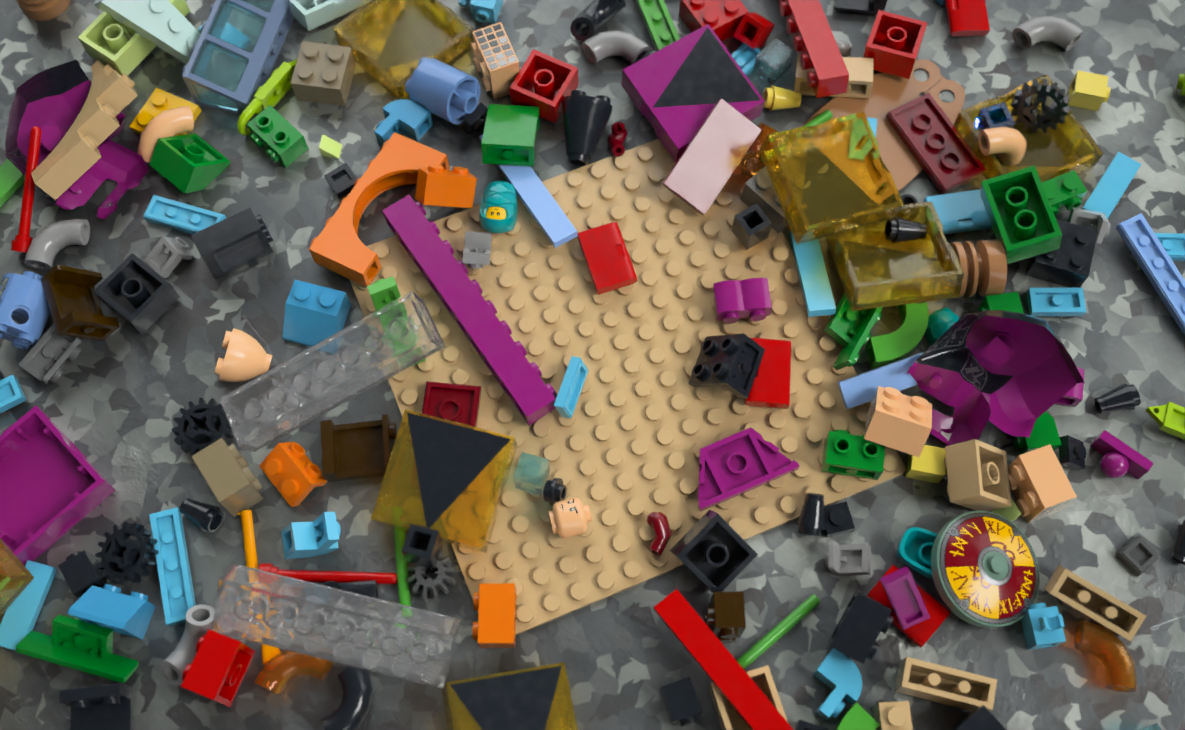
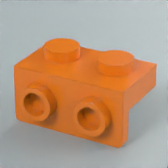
(292, 472)

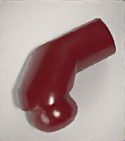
(617, 138)
(662, 530)

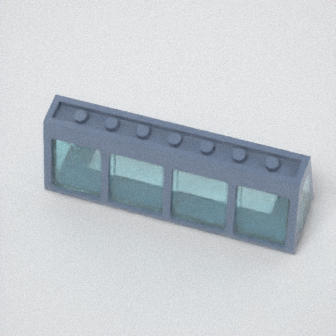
(236, 52)

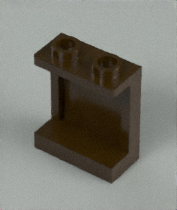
(75, 304)
(356, 448)

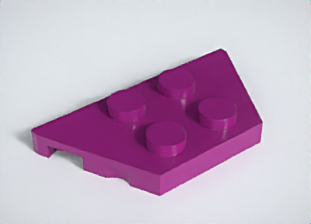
(738, 466)

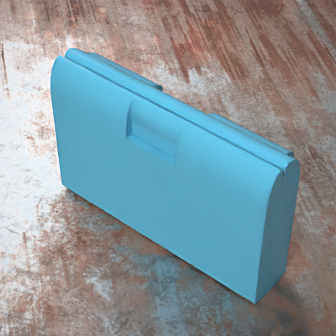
(960, 211)

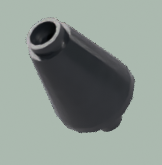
(584, 124)

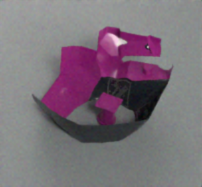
(53, 103)
(994, 370)

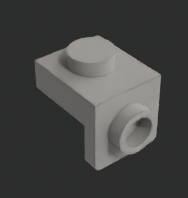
(1091, 220)
(477, 249)
(848, 559)

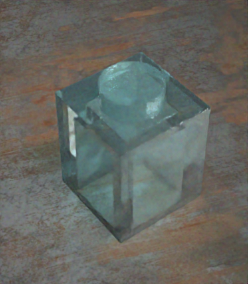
(773, 61)
(531, 473)

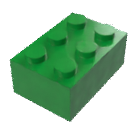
(1021, 214)

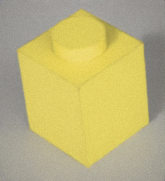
(1088, 90)
(928, 466)

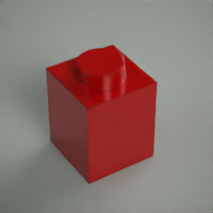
(754, 30)

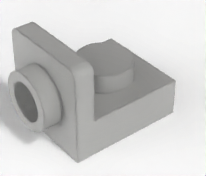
(167, 255)

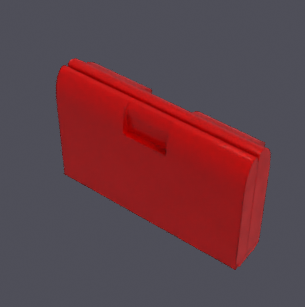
(967, 17)
(607, 258)
(773, 376)
(922, 631)

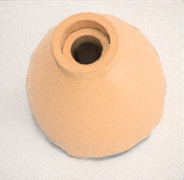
(243, 358)

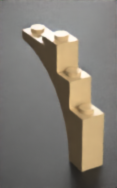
(95, 123)

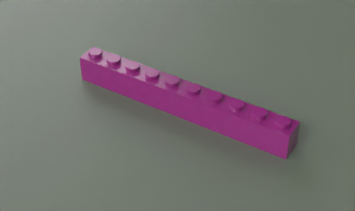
(470, 310)

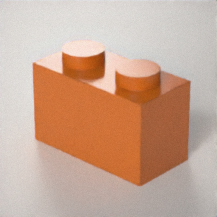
(445, 187)
(495, 616)

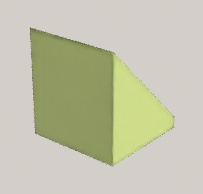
(329, 147)
(1010, 513)

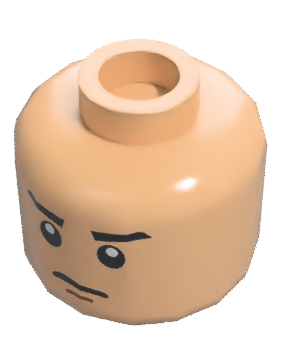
(569, 517)

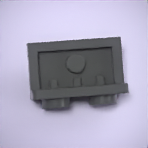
(50, 354)

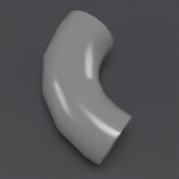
(1047, 29)
(612, 44)
(53, 239)
(198, 621)

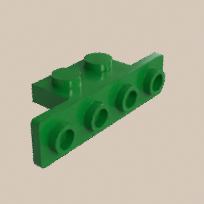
(851, 330)
(79, 647)

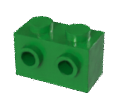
(277, 136)
(1064, 192)
(852, 455)

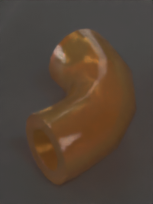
(752, 161)
(1111, 652)
(289, 665)

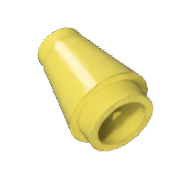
(780, 98)

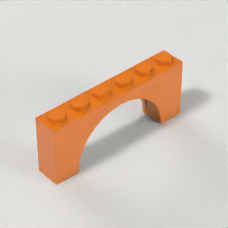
(338, 243)

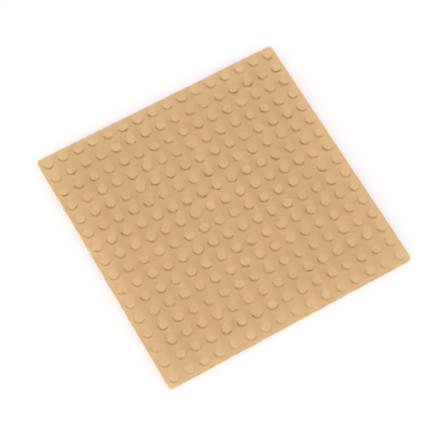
(637, 417)

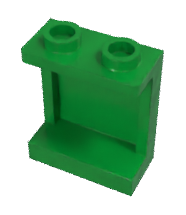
(510, 135)

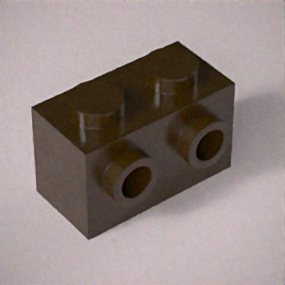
(726, 615)

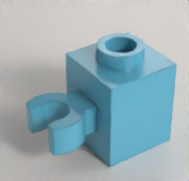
(483, 10)
(1043, 626)

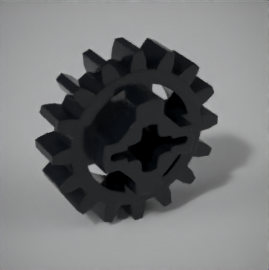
(1053, 106)
(206, 415)
(126, 553)

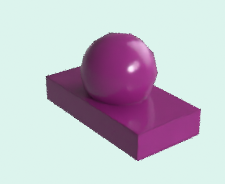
(1119, 457)
(905, 598)

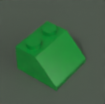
(188, 162)

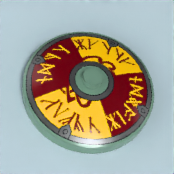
(985, 569)

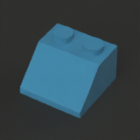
(314, 313)
(114, 610)

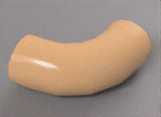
(164, 125)
(1005, 142)

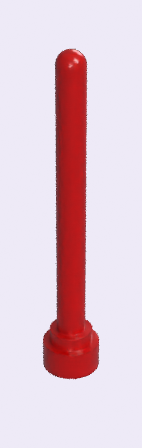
(22, 240)
(325, 576)

